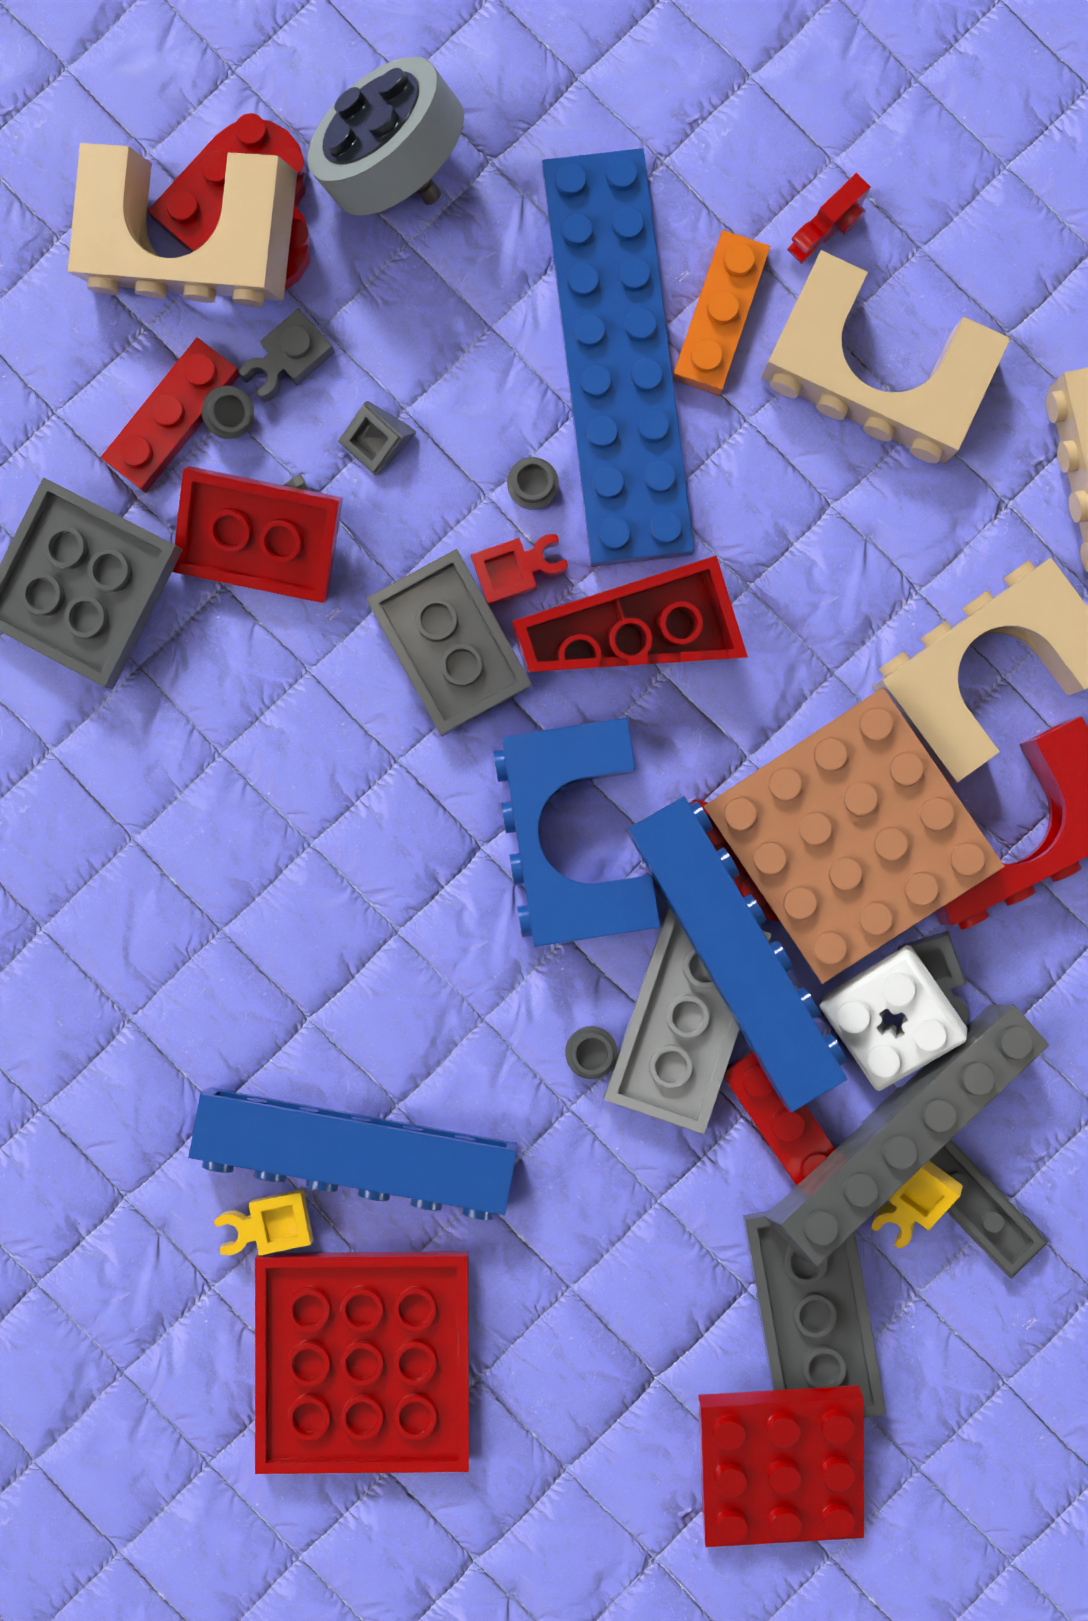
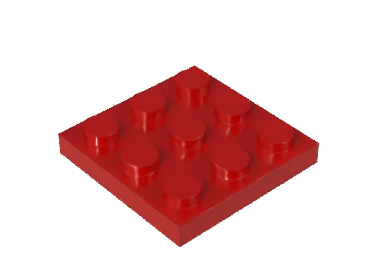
(782, 1466)

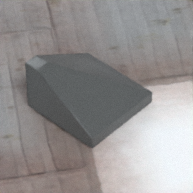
(375, 437)

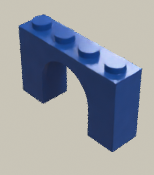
(537, 769)

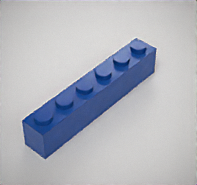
(737, 953)
(353, 1152)

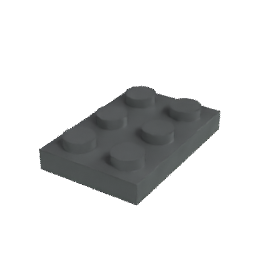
(449, 642)

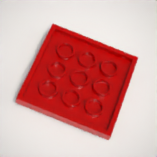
(362, 1362)

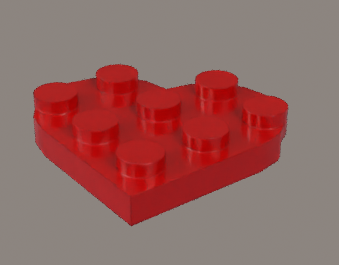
(195, 199)

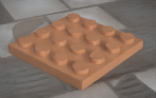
(853, 835)

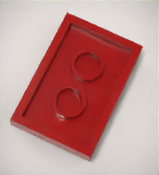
(256, 534)

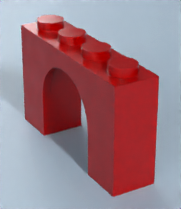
(1061, 768)

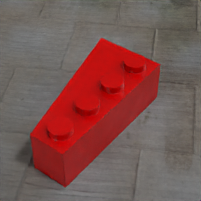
(645, 622)

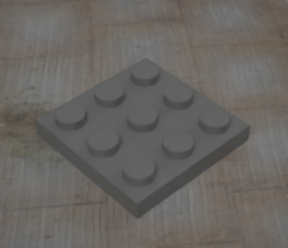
(81, 583)

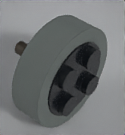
(387, 137)

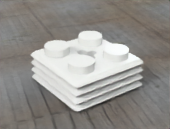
(903, 986)

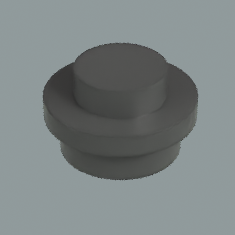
(228, 412)
(532, 483)
(591, 1052)

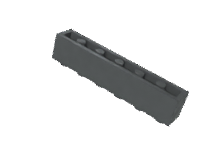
(905, 1133)

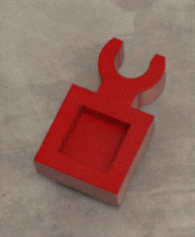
(839, 213)
(509, 570)

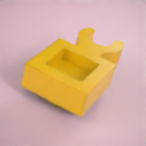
(919, 1200)
(275, 1224)

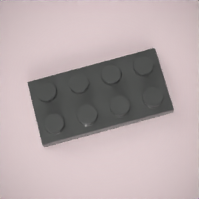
(813, 1316)

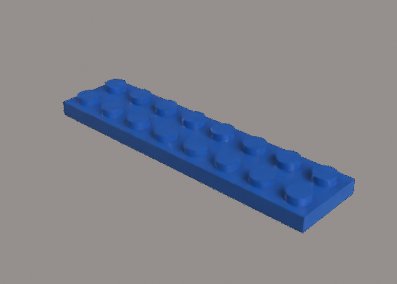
(617, 357)

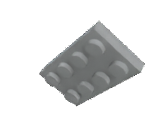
(674, 1038)

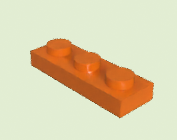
(721, 312)

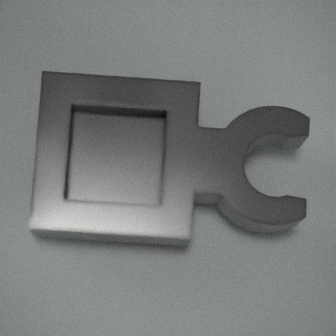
(293, 350)
(944, 966)

